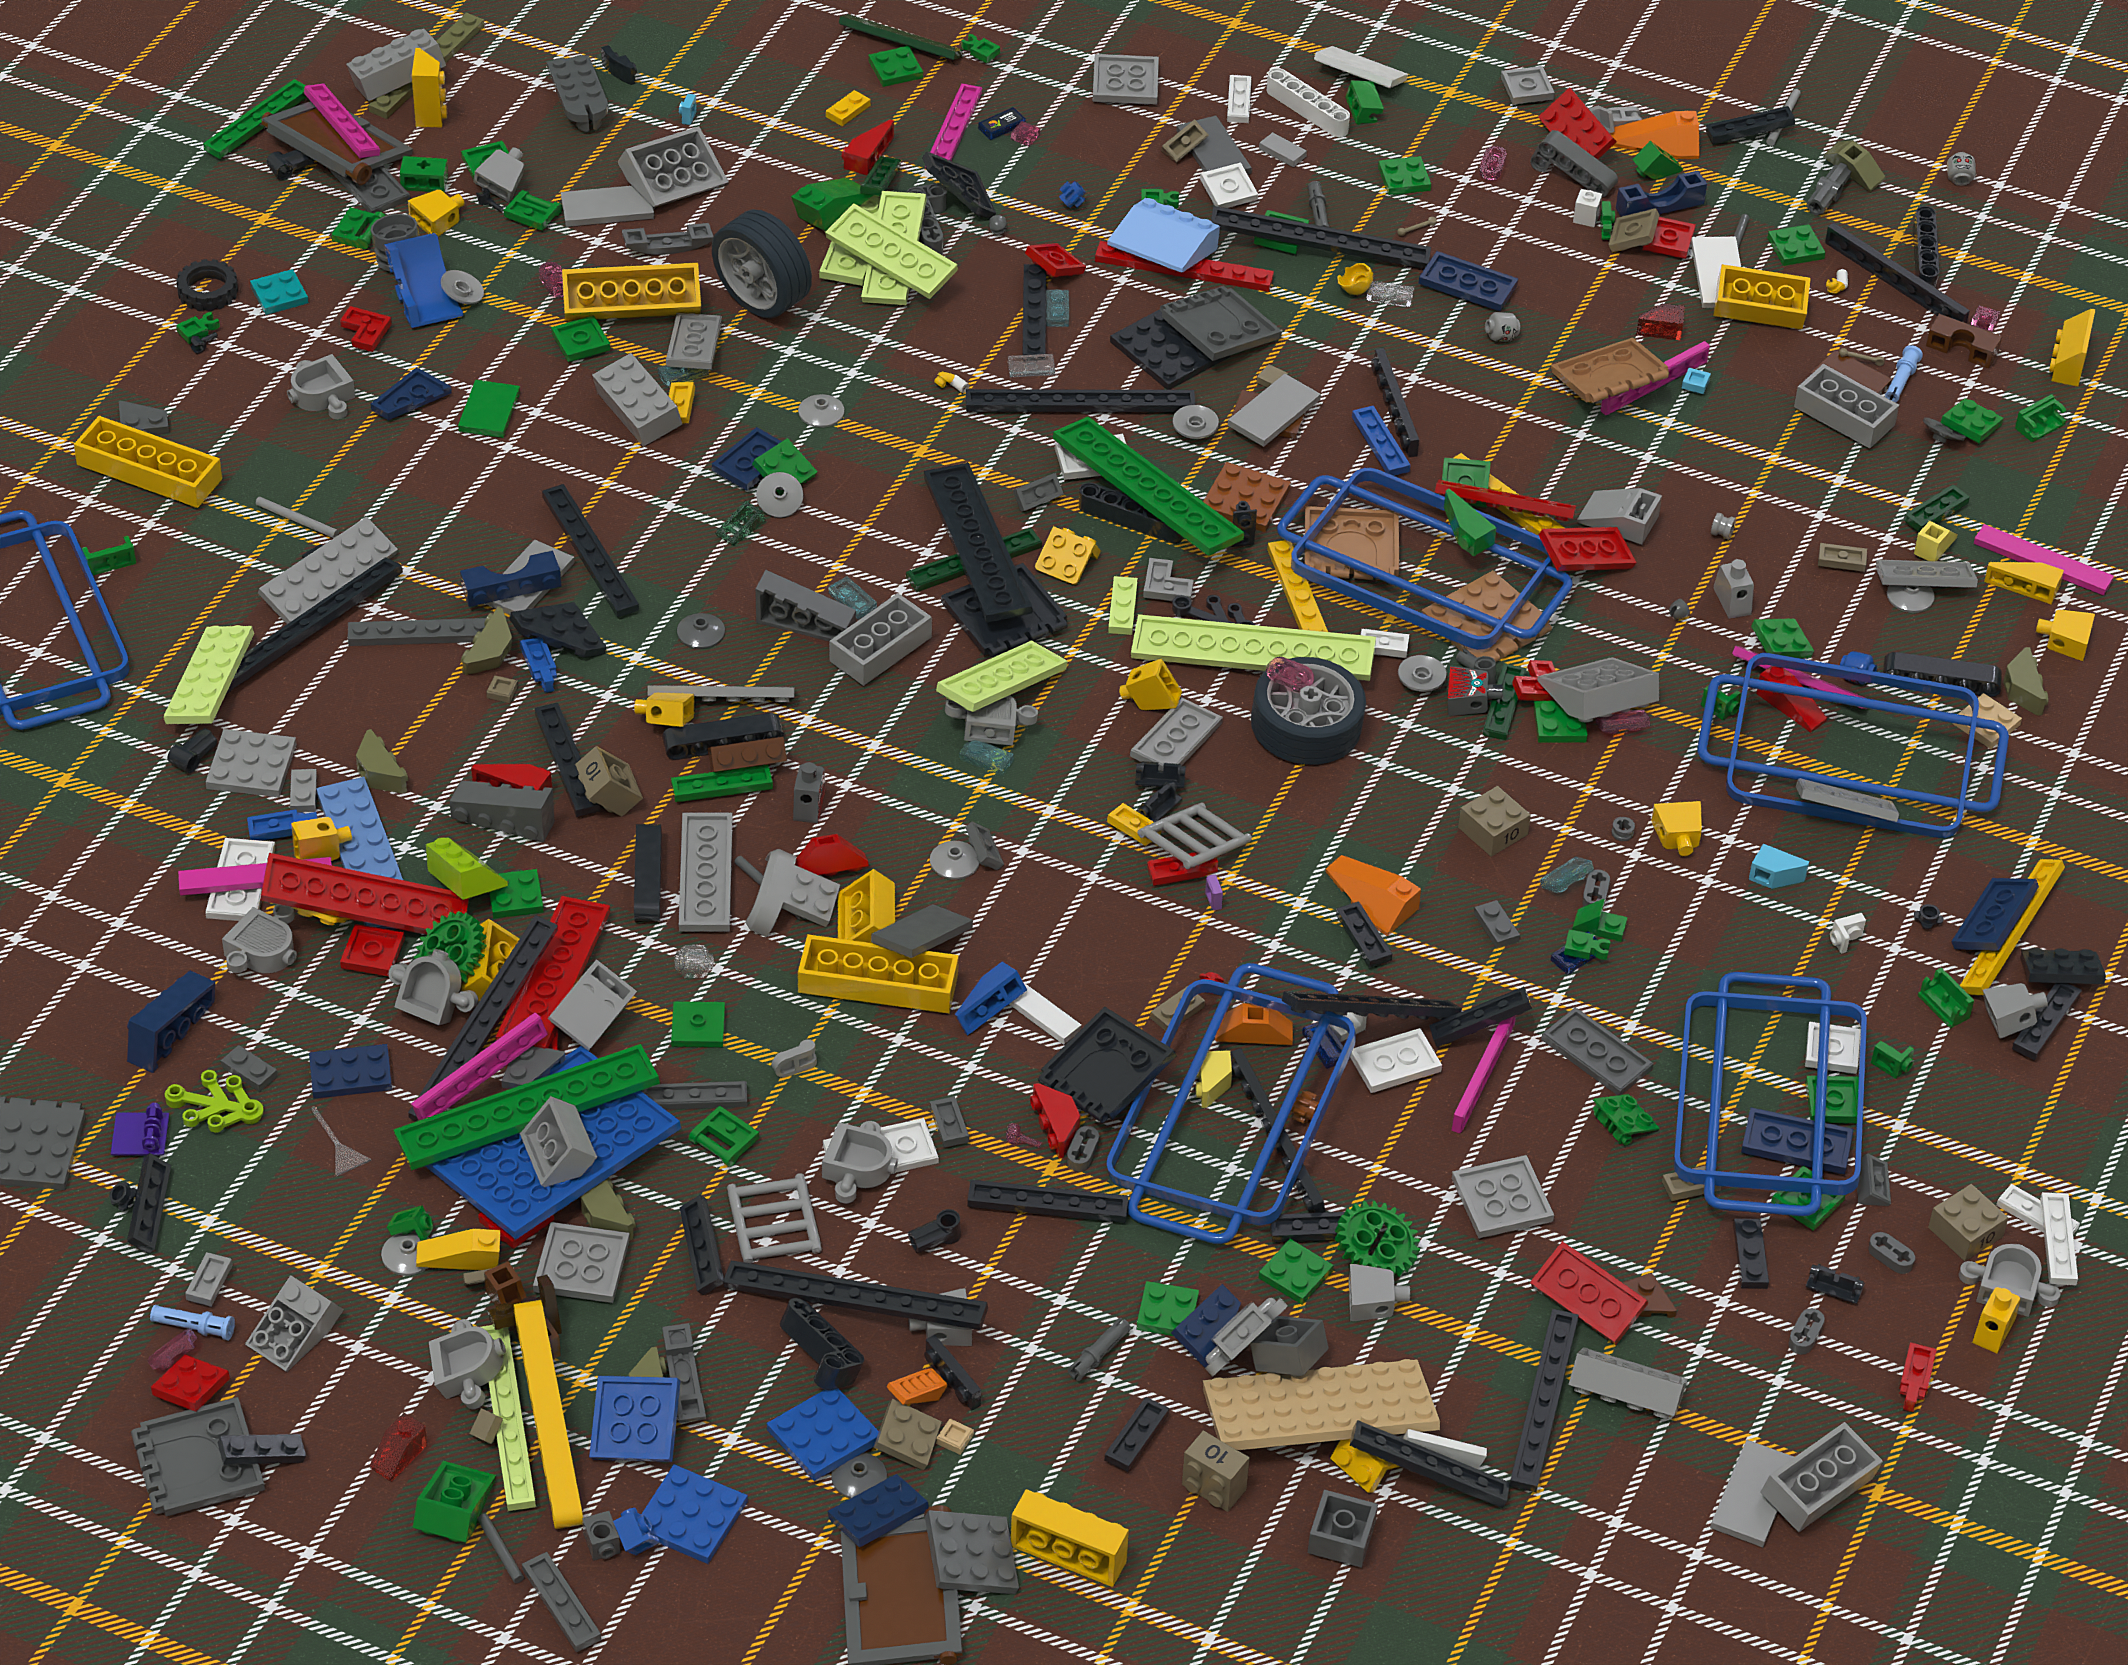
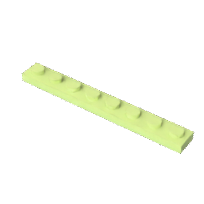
(511, 1432)

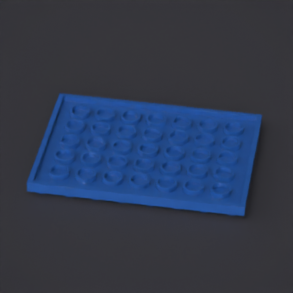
(503, 1179)

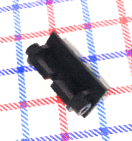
(1245, 520)
(1149, 775)
(1160, 802)
(1839, 1286)

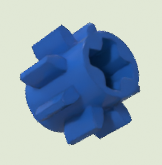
(1072, 194)

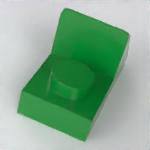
(1600, 923)

